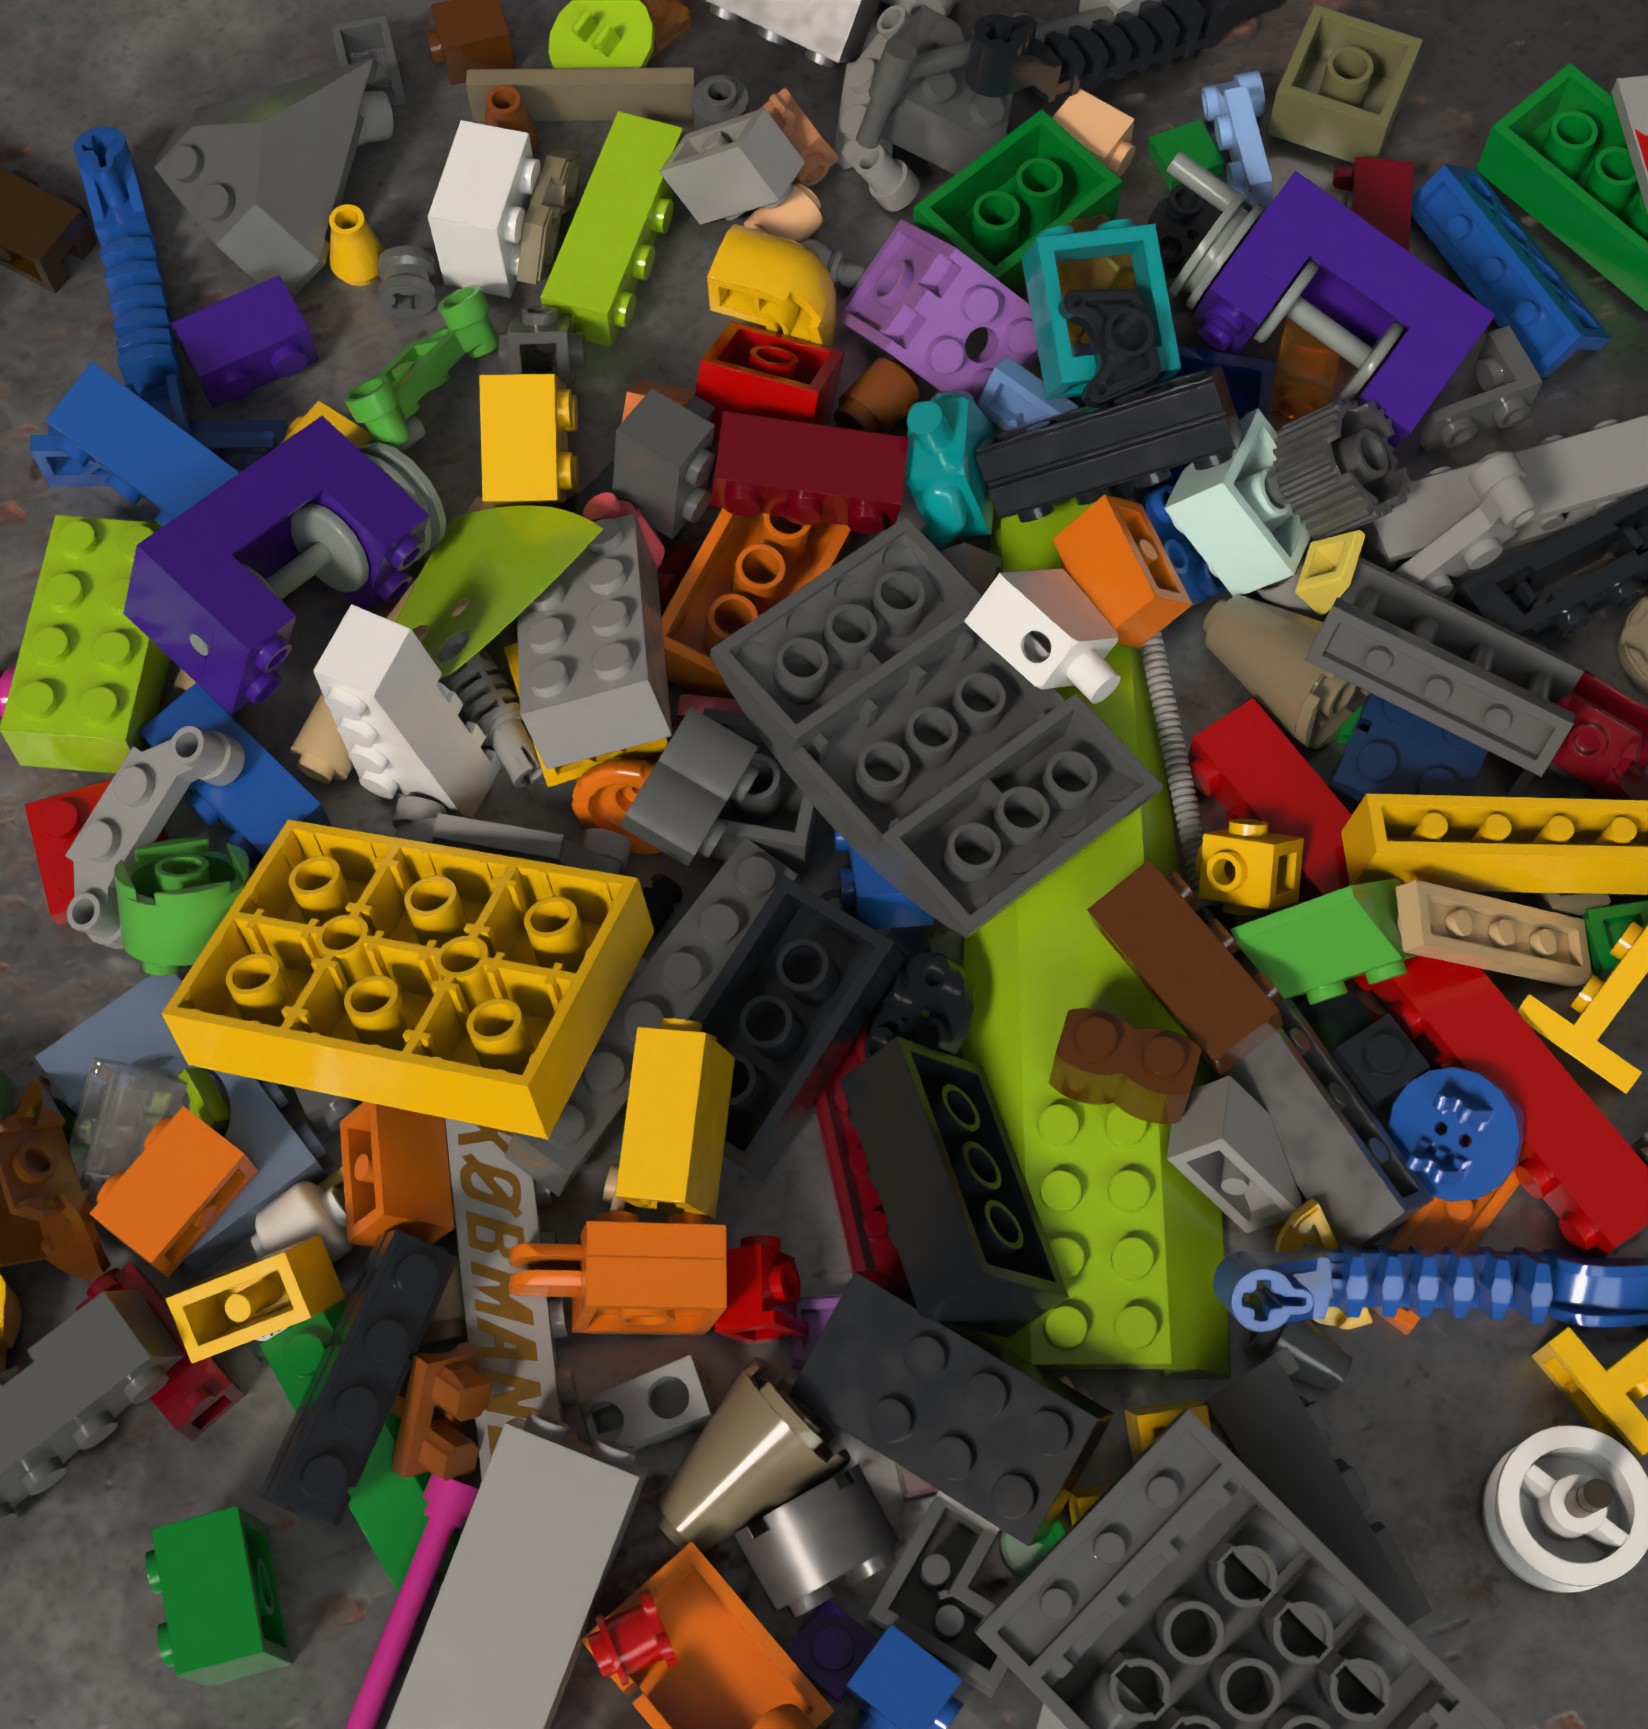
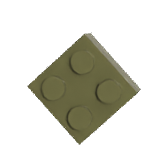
(1343, 85)

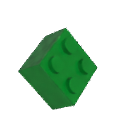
(218, 1597)

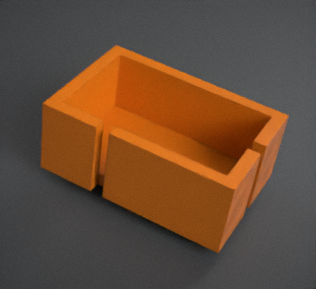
(726, 1657)

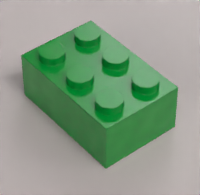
(1014, 192)

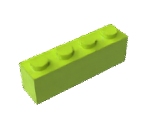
(615, 229)

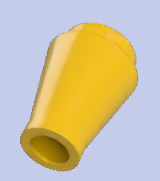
(353, 246)

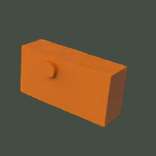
(736, 577)

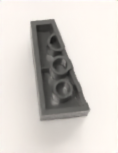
(74, 1389)

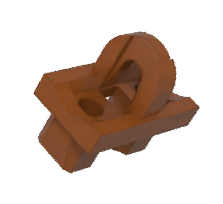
(456, 1390)

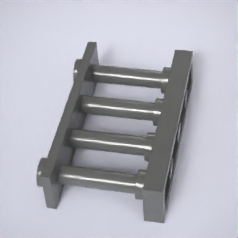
(1448, 666)

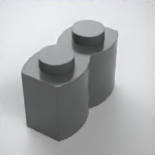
(690, 787)

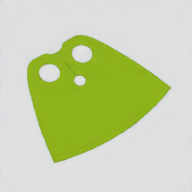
(499, 564)

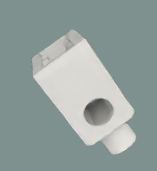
(1048, 631)

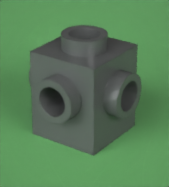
(543, 326)

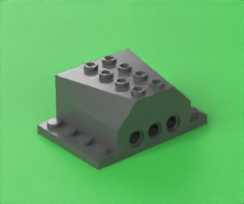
(1213, 1610)

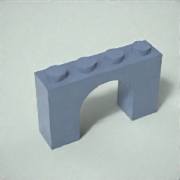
(136, 1032)

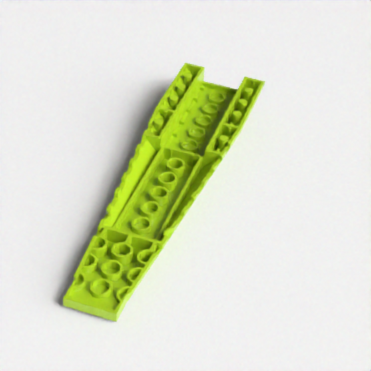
(1118, 1215)

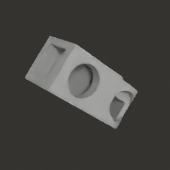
(651, 1406)

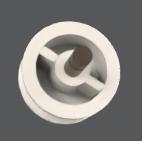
(1567, 1509)

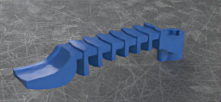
(132, 273)
(1533, 1284)

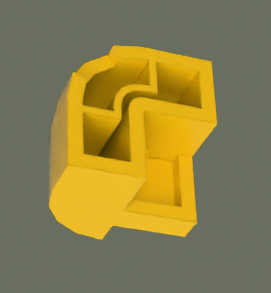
(773, 285)

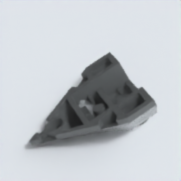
(270, 170)

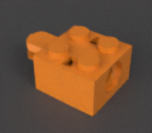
(632, 1275)

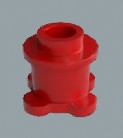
(631, 1640)

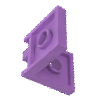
(926, 300)

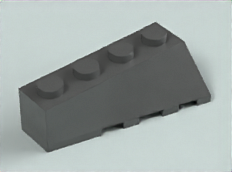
(1286, 1448)

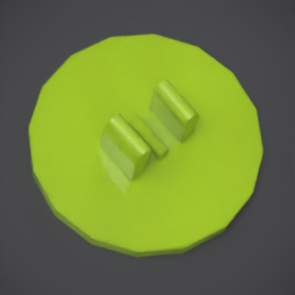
(602, 35)

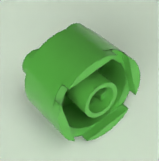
(176, 900)

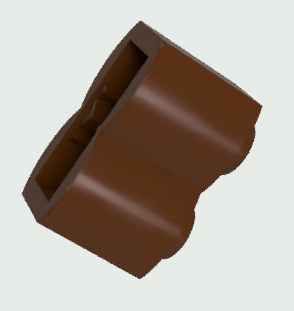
(1111, 1062)

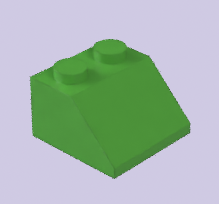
(1328, 941)

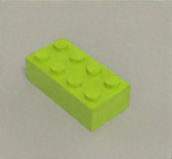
(83, 666)

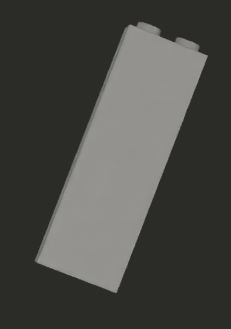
(522, 1582)

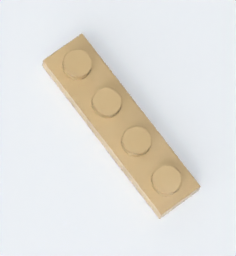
(1492, 934)

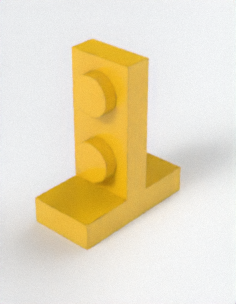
(1597, 1006)
(1601, 1393)

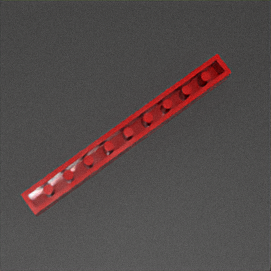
(1445, 1007)

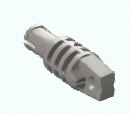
(494, 709)

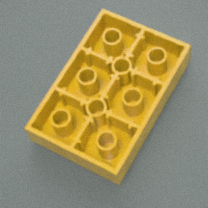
(413, 976)

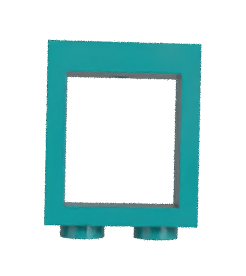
(1061, 372)

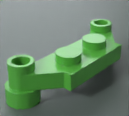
(423, 366)

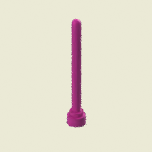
(447, 1508)

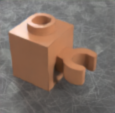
(804, 137)

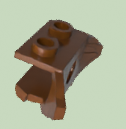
(41, 1194)

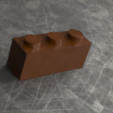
(1188, 965)

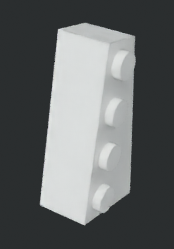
(400, 719)

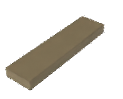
(589, 92)

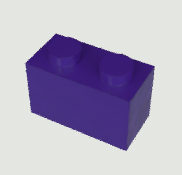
(246, 341)

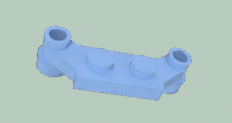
(1234, 112)

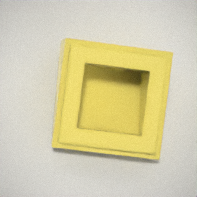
(1329, 570)

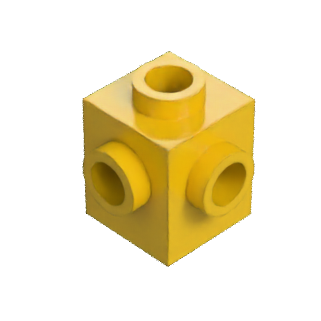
(1249, 867)

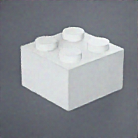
(483, 207)

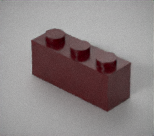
(808, 472)

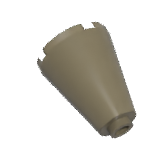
(1267, 654)
(747, 1462)

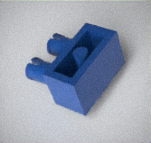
(903, 1687)

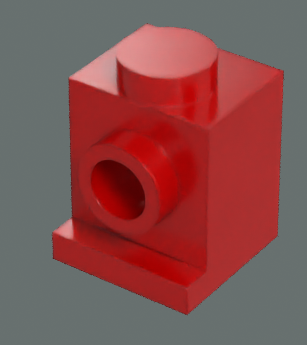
(761, 1293)

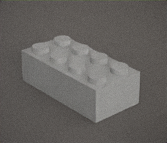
(596, 652)

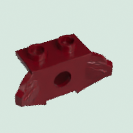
(1607, 739)

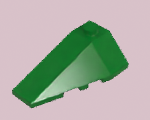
(383, 1501)

